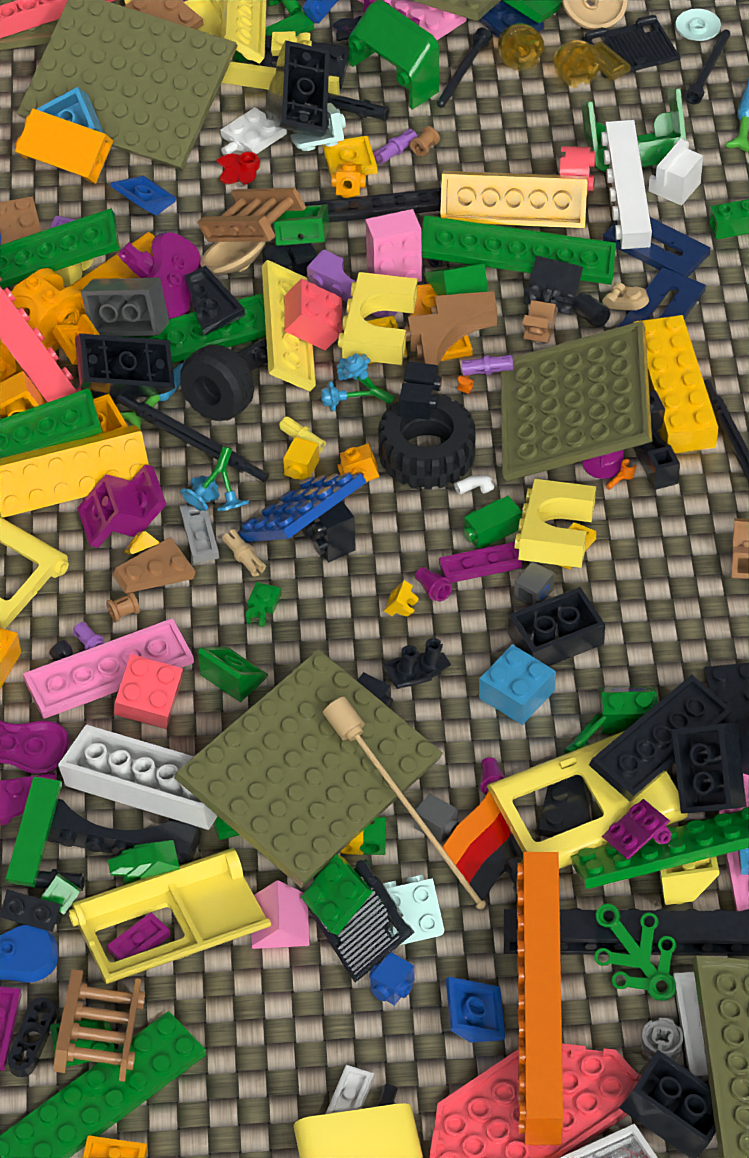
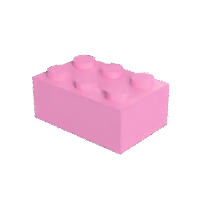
(394, 245)

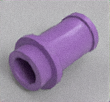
(87, 635)

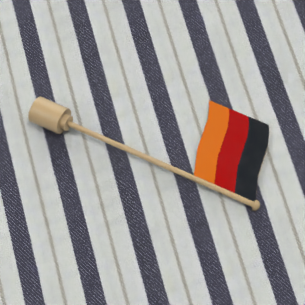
(476, 846)

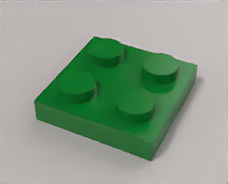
(336, 894)

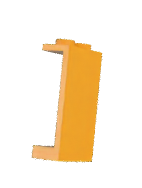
(64, 145)

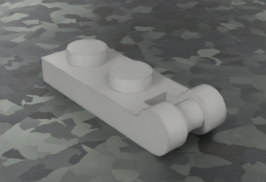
(199, 534)

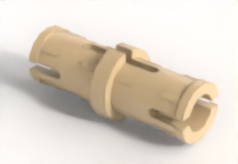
(244, 553)

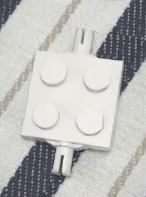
(250, 133)

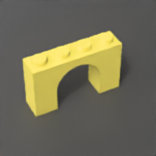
(370, 295)
(551, 544)

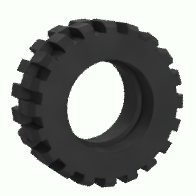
(427, 465)

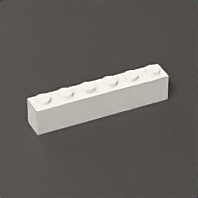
(627, 184)

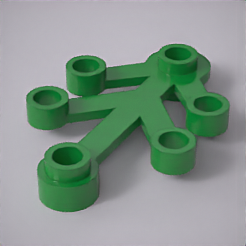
(639, 956)

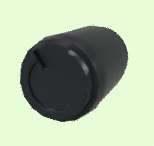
(591, 309)

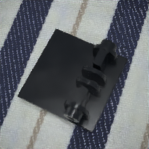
(553, 283)

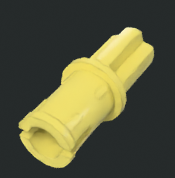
(296, 430)

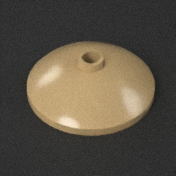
(602, 13)
(231, 256)

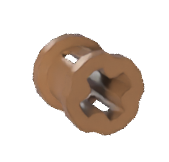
(424, 141)
(123, 606)

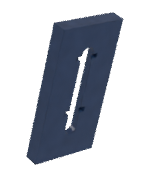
(693, 251)
(688, 295)

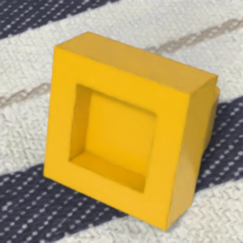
(399, 598)

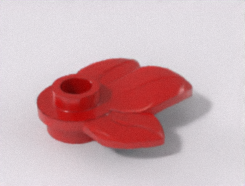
(239, 167)

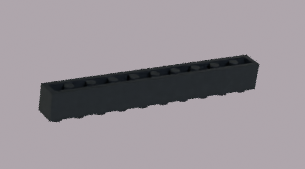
(694, 931)

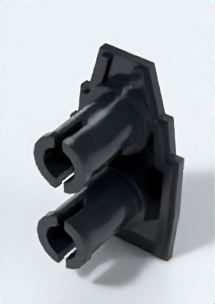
(417, 667)

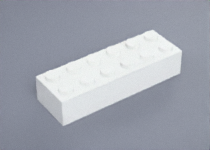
(132, 775)

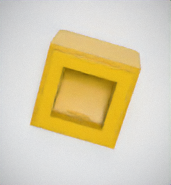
(140, 542)

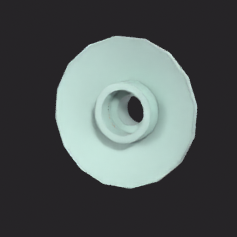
(698, 24)

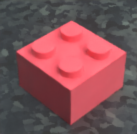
(313, 314)
(148, 691)

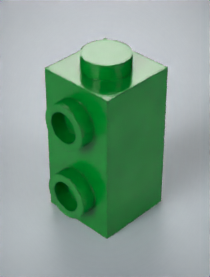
(729, 219)
(492, 522)

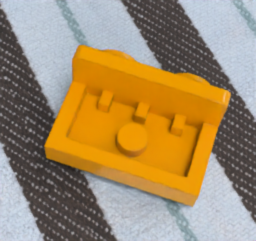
(66, 335)

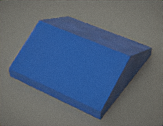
(145, 194)
(475, 1010)

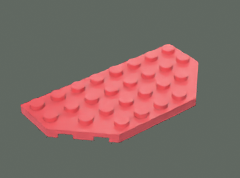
(484, 1113)

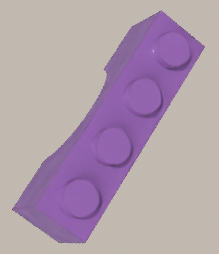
(328, 273)

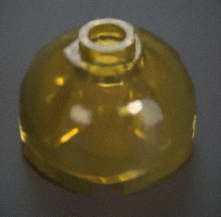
(520, 46)
(576, 62)

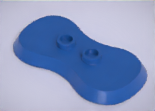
(27, 954)

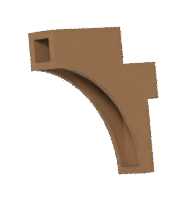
(449, 322)

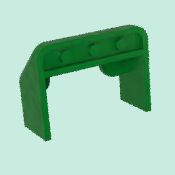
(400, 43)
(653, 147)

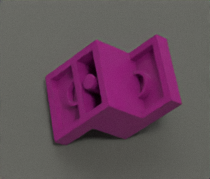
(121, 505)

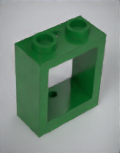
(311, 222)

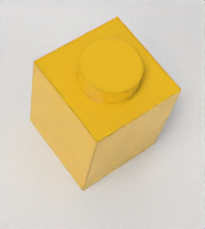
(301, 459)

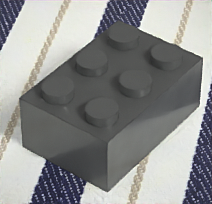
(126, 306)

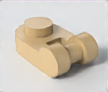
(626, 297)

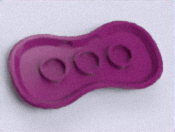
(173, 260)
(33, 745)

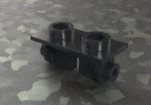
(255, 354)
(30, 910)

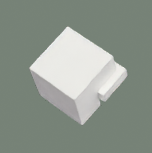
(677, 174)

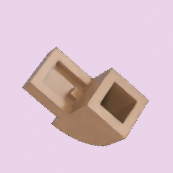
(540, 321)
(740, 549)

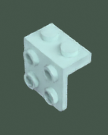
(333, 133)
(419, 906)

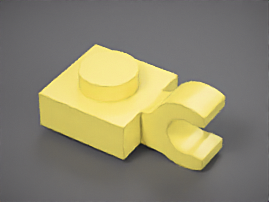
(279, 38)

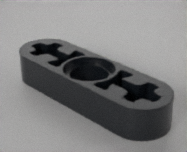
(33, 1049)

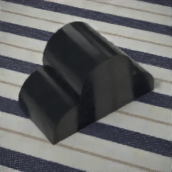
(300, 89)
(124, 366)

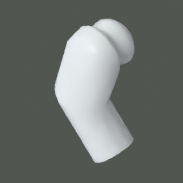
(472, 482)

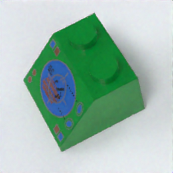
(624, 706)

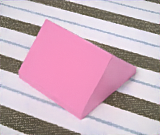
(287, 917)

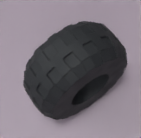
(217, 382)

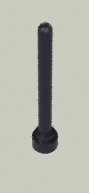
(480, 40)
(695, 91)

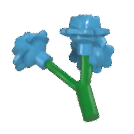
(354, 367)

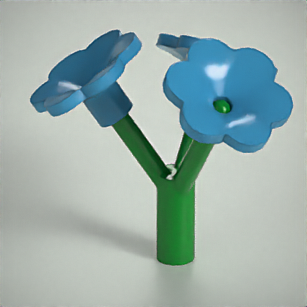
(206, 488)

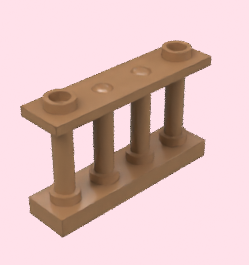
(249, 216)
(70, 1030)

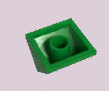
(458, 279)
(230, 671)

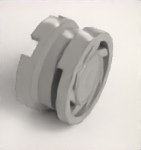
(662, 1036)

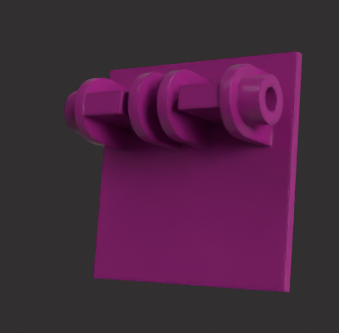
(637, 829)

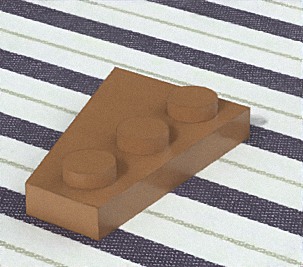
(154, 568)

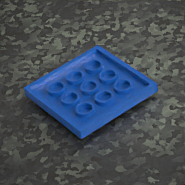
(300, 507)

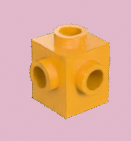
(348, 172)
(359, 460)

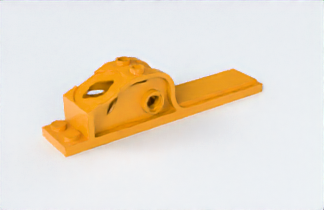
(50, 302)

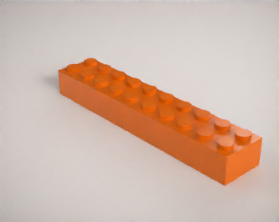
(539, 999)

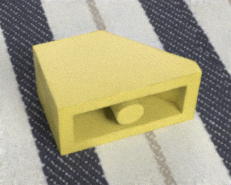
(688, 881)

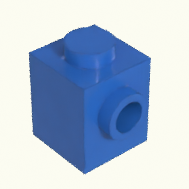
(392, 979)

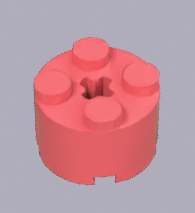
(578, 163)

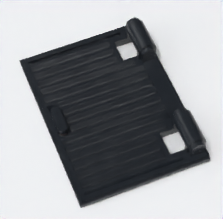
(636, 46)
(367, 935)

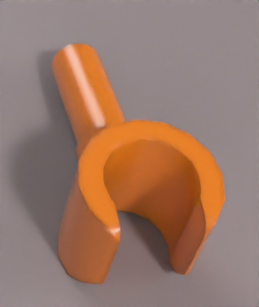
(465, 384)
(625, 473)

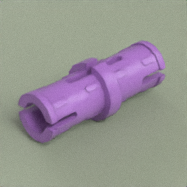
(395, 146)
(487, 365)

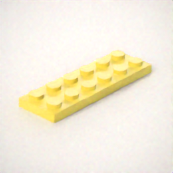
(245, 24)
(287, 355)

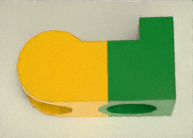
(370, 841)

